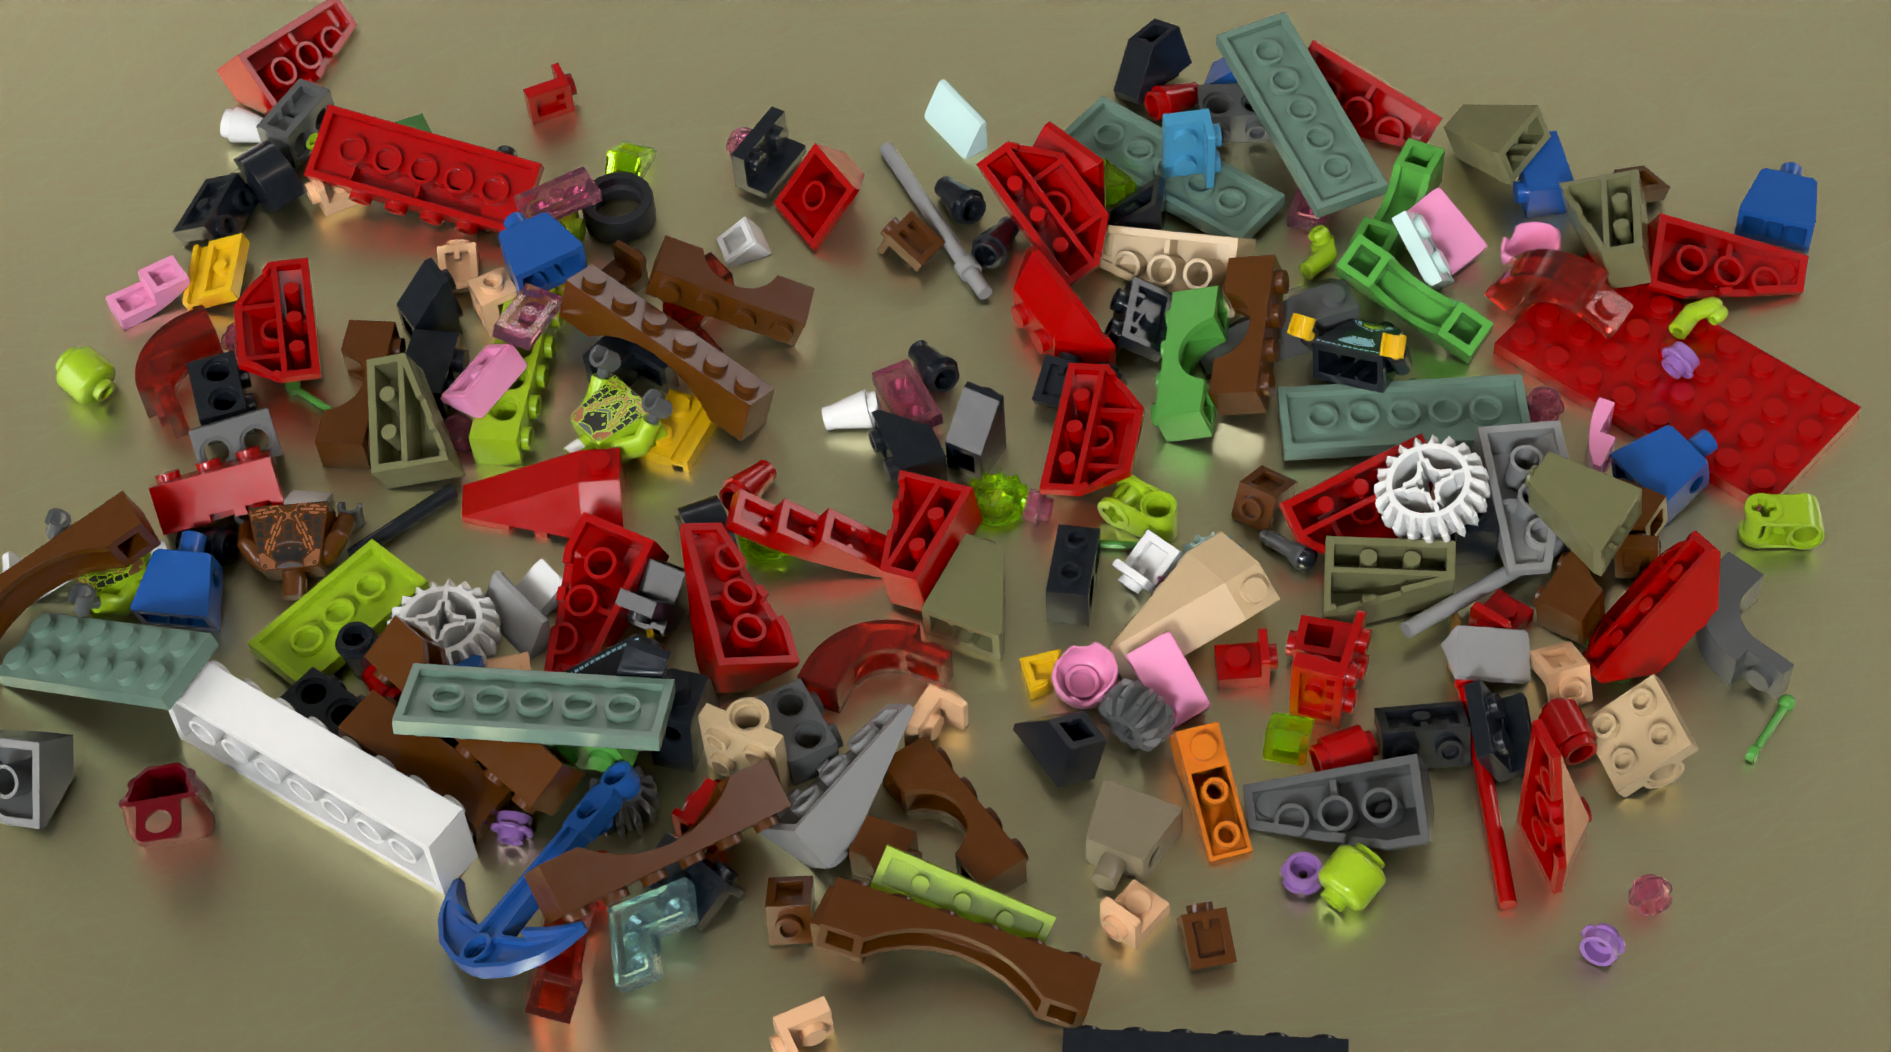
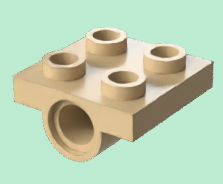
(742, 738)
(1642, 738)

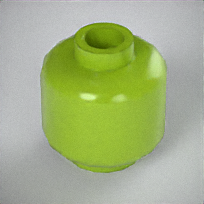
(85, 374)
(1351, 877)

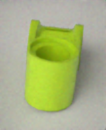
(1141, 508)
(1785, 519)

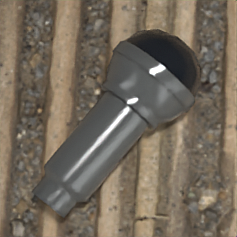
(1300, 556)

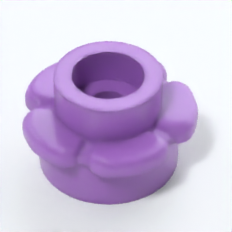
(1679, 360)
(512, 827)
(1301, 864)
(1601, 944)

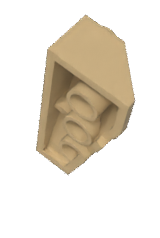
(1172, 258)
(1198, 601)

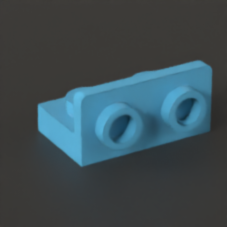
(1191, 145)

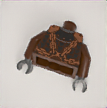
(296, 541)

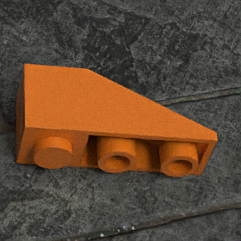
(1210, 790)

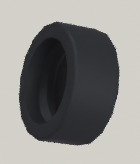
(626, 227)

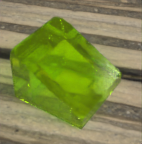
(629, 158)
(1117, 184)
(1288, 738)

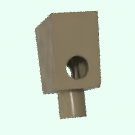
(1129, 834)

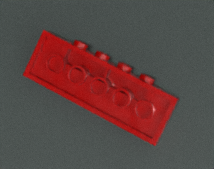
(419, 171)

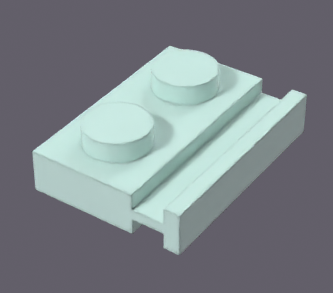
(1428, 259)

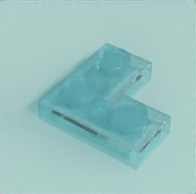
(640, 925)

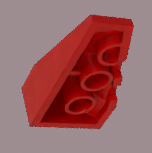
(295, 51)
(1371, 103)
(1709, 262)
(551, 494)
(597, 564)
(732, 623)
(1551, 810)

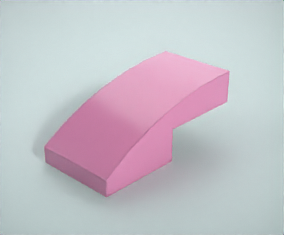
(157, 288)
(1599, 442)

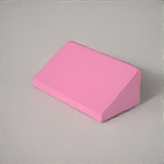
(1450, 230)
(485, 380)
(1165, 669)

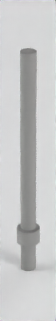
(965, 264)
(1464, 597)

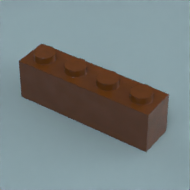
(429, 759)

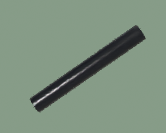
(408, 518)

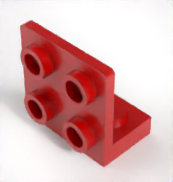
(1327, 687)

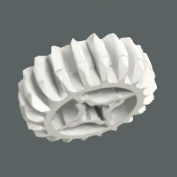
(1406, 488)
(443, 617)

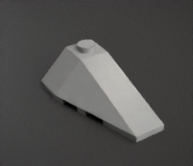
(1508, 455)
(834, 806)

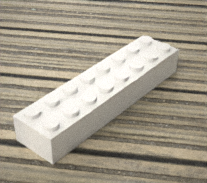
(326, 776)

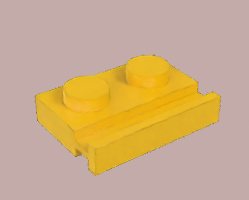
(216, 272)
(686, 431)

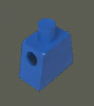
(1780, 208)
(540, 251)
(1667, 465)
(181, 587)

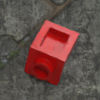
(551, 97)
(1501, 612)
(1245, 663)

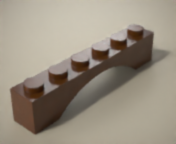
(725, 389)
(102, 540)
(533, 771)
(582, 876)
(1048, 980)

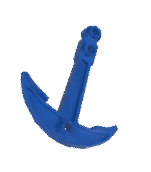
(493, 945)

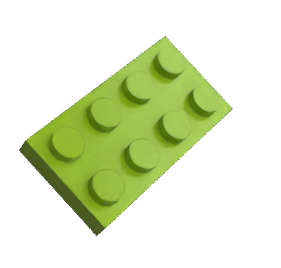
(356, 591)

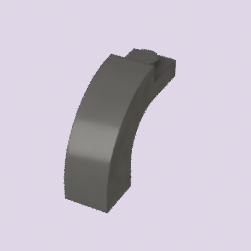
(1729, 645)

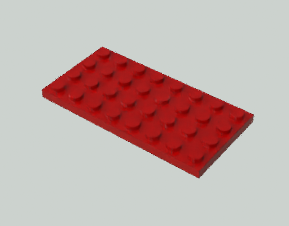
(1757, 408)

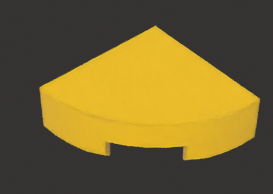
(1038, 671)

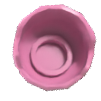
(1530, 237)
(1085, 675)

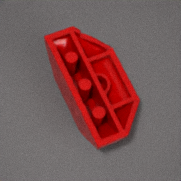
(1049, 206)
(1055, 313)
(279, 324)
(1092, 432)
(1342, 504)
(1657, 613)

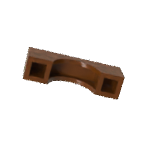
(686, 280)
(1245, 375)
(344, 430)
(1572, 599)
(925, 782)

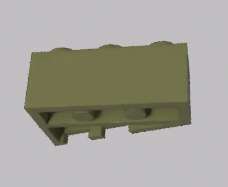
(1612, 224)
(406, 426)
(1385, 576)

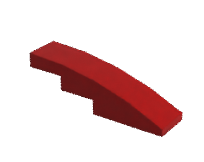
(794, 530)

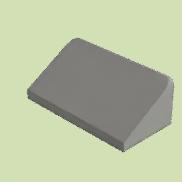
(520, 619)
(1488, 654)

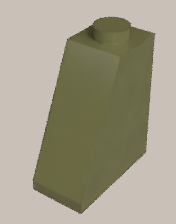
(1497, 137)
(1584, 508)
(970, 598)

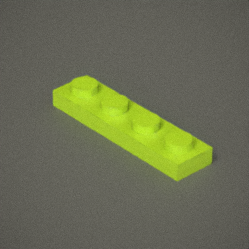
(941, 888)

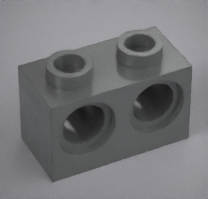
(1232, 112)
(295, 119)
(233, 432)
(802, 729)

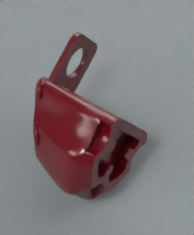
(167, 806)

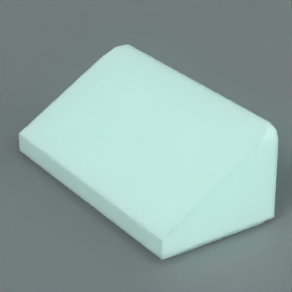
(957, 121)

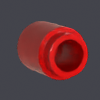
(1569, 730)
(1343, 749)

